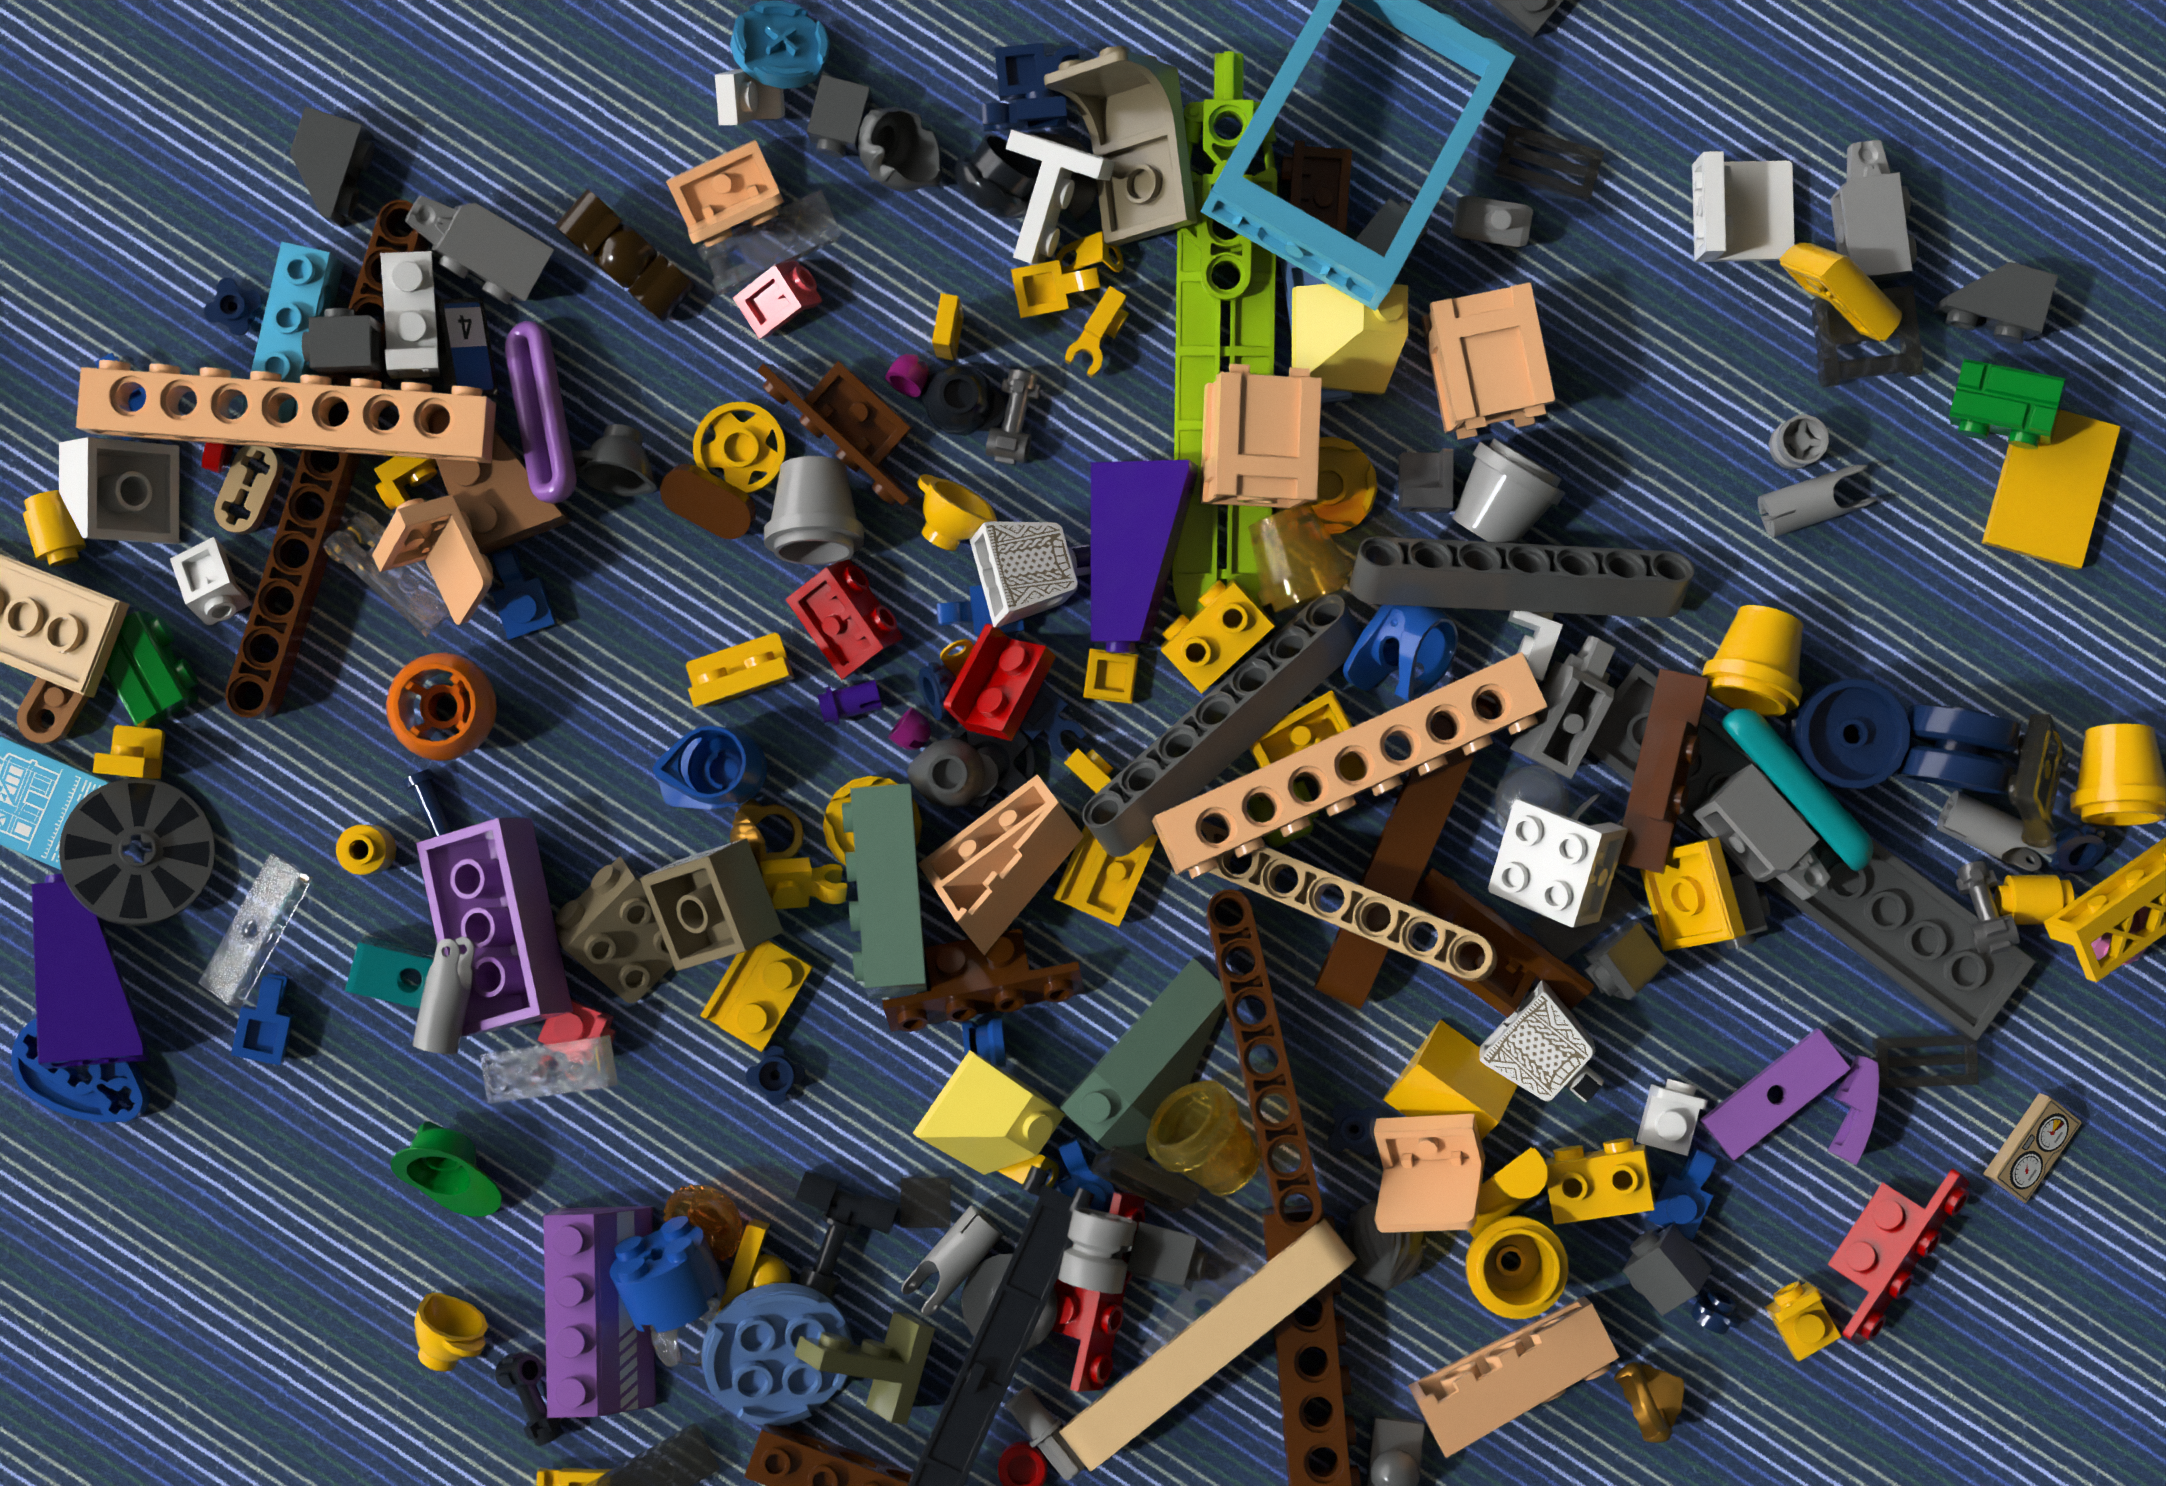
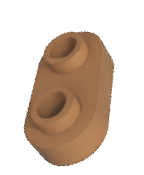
(49, 696)

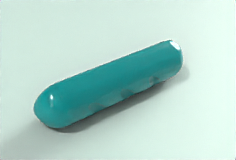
(1800, 786)

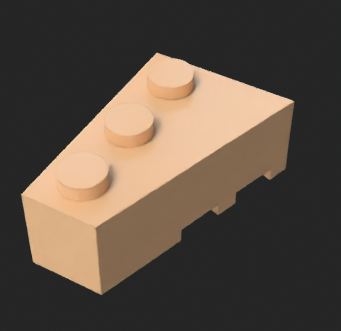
(1002, 861)

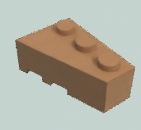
(496, 494)

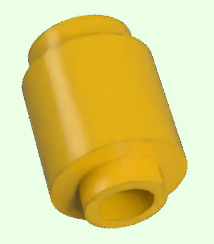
(52, 529)
(380, 844)
(2032, 897)

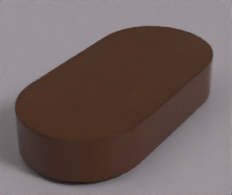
(708, 501)

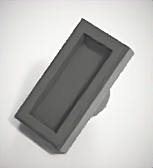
(1394, 1452)

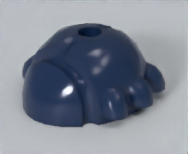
(935, 686)
(2078, 849)

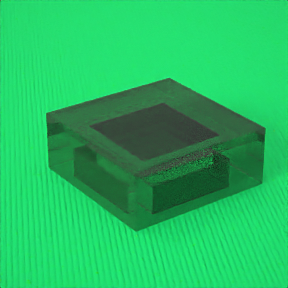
(925, 1201)

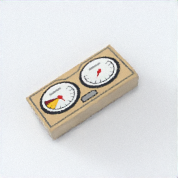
(2032, 1147)

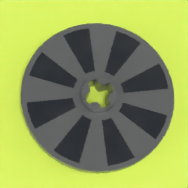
(114, 884)

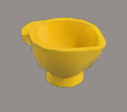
(951, 512)
(448, 1331)

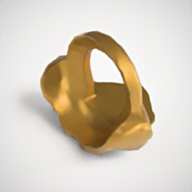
(750, 815)
(1654, 1399)

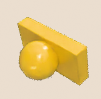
(750, 1267)

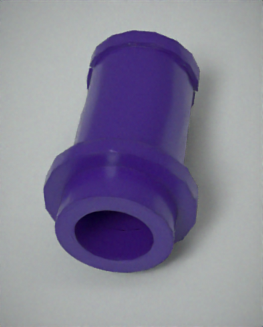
(849, 701)

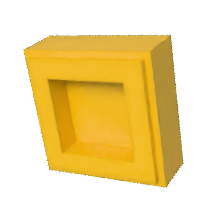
(1110, 676)

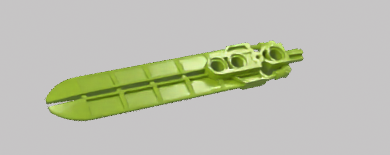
(1199, 335)

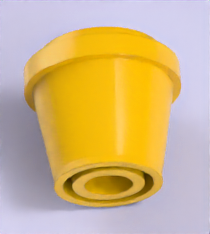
(1758, 662)
(2120, 777)
(1532, 1283)

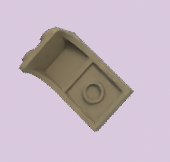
(1139, 123)

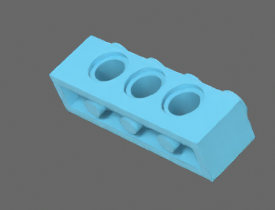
(301, 288)

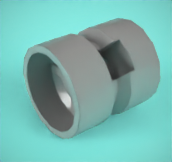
(1097, 1250)

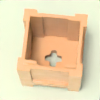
(1488, 359)
(1260, 439)

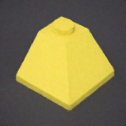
(1346, 339)
(988, 1117)

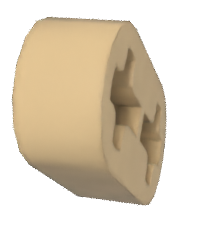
(259, 494)

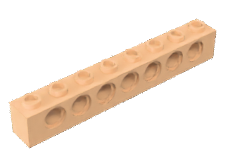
(106, 411)
(1506, 682)

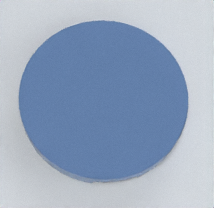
(752, 1352)

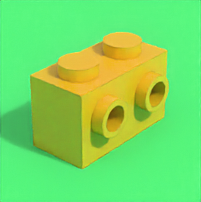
(1215, 634)
(1599, 1181)

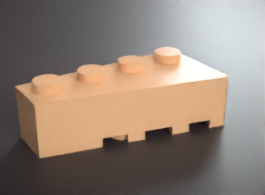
(1513, 1375)

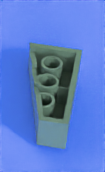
(887, 891)

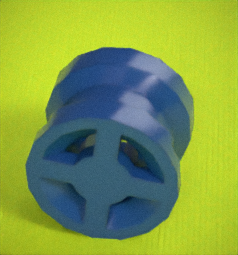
(989, 1040)

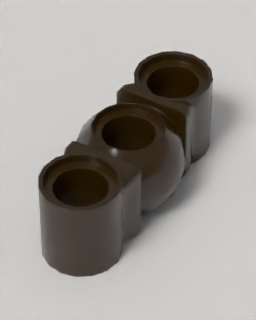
(625, 255)

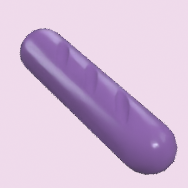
(540, 412)

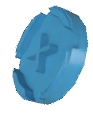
(779, 44)

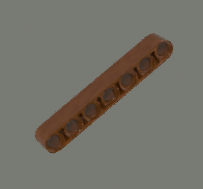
(1398, 864)
(1268, 1035)

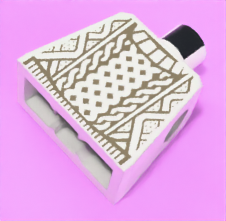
(1026, 567)
(1543, 1048)

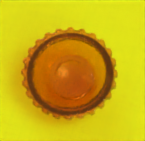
(712, 1213)

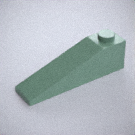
(1148, 1062)

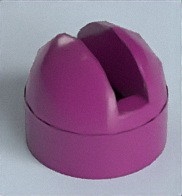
(908, 375)
(911, 730)

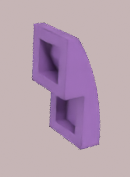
(1860, 1093)

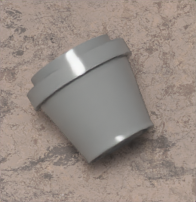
(1505, 493)
(813, 513)

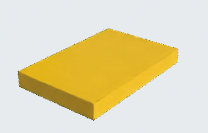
(2053, 492)

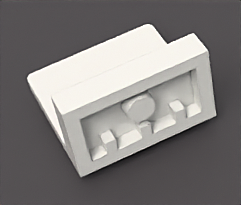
(1741, 209)
(1556, 864)

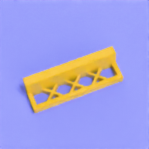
(2114, 905)

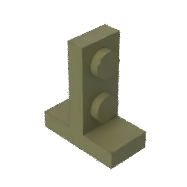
(892, 1365)

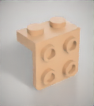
(726, 193)
(444, 539)
(1429, 1173)

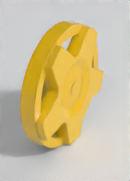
(740, 446)

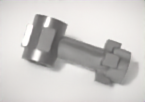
(1009, 444)
(1992, 932)

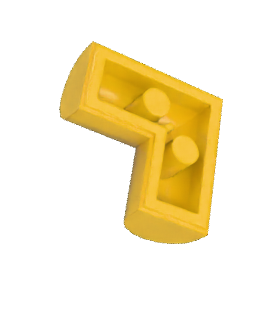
(1844, 286)
(1304, 728)
(1510, 1188)

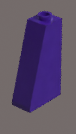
(1134, 539)
(79, 989)

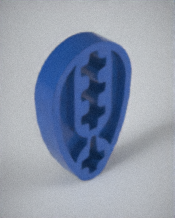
(81, 1100)

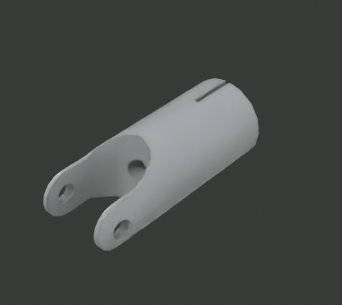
(1806, 503)
(1989, 830)
(445, 998)
(955, 1256)

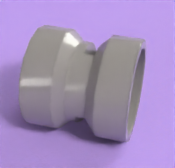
(1805, 435)

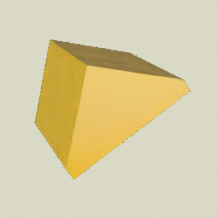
(1451, 1080)

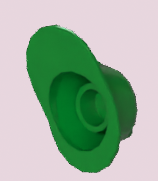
(446, 1170)

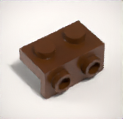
(1319, 182)

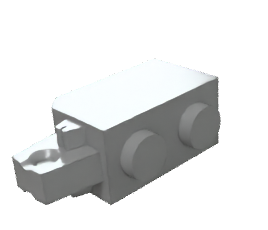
(1871, 215)
(481, 244)
(1576, 706)
(1763, 832)

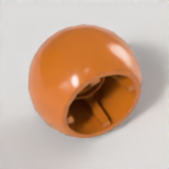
(474, 713)

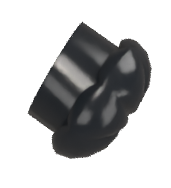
(997, 178)

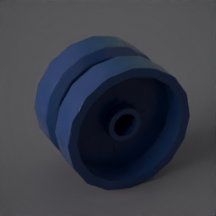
(1876, 727)
(1959, 743)

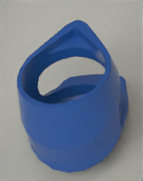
(1399, 640)
(711, 769)

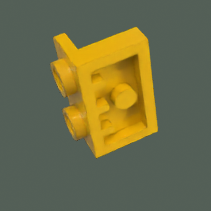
(738, 671)

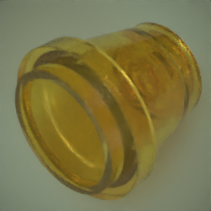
(1296, 559)
(1204, 1138)

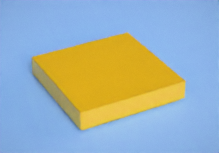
(1693, 897)

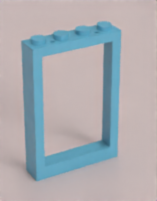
(1309, 241)

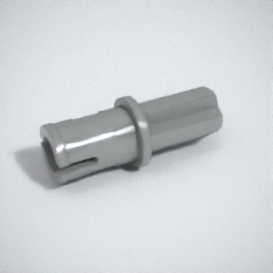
(1044, 1432)

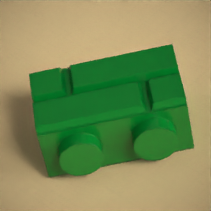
(2006, 404)
(147, 672)

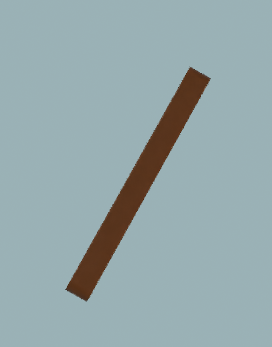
(294, 525)

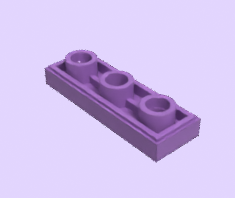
(1800, 1076)

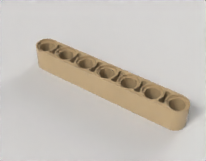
(1356, 906)
(1207, 1344)

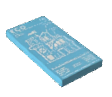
(38, 799)

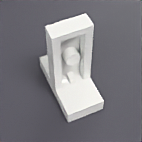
(1051, 191)
(410, 315)

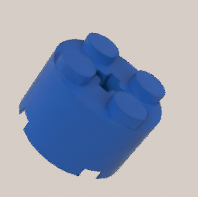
(667, 1276)

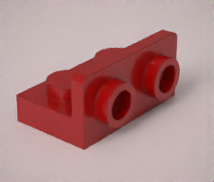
(844, 617)
(998, 683)

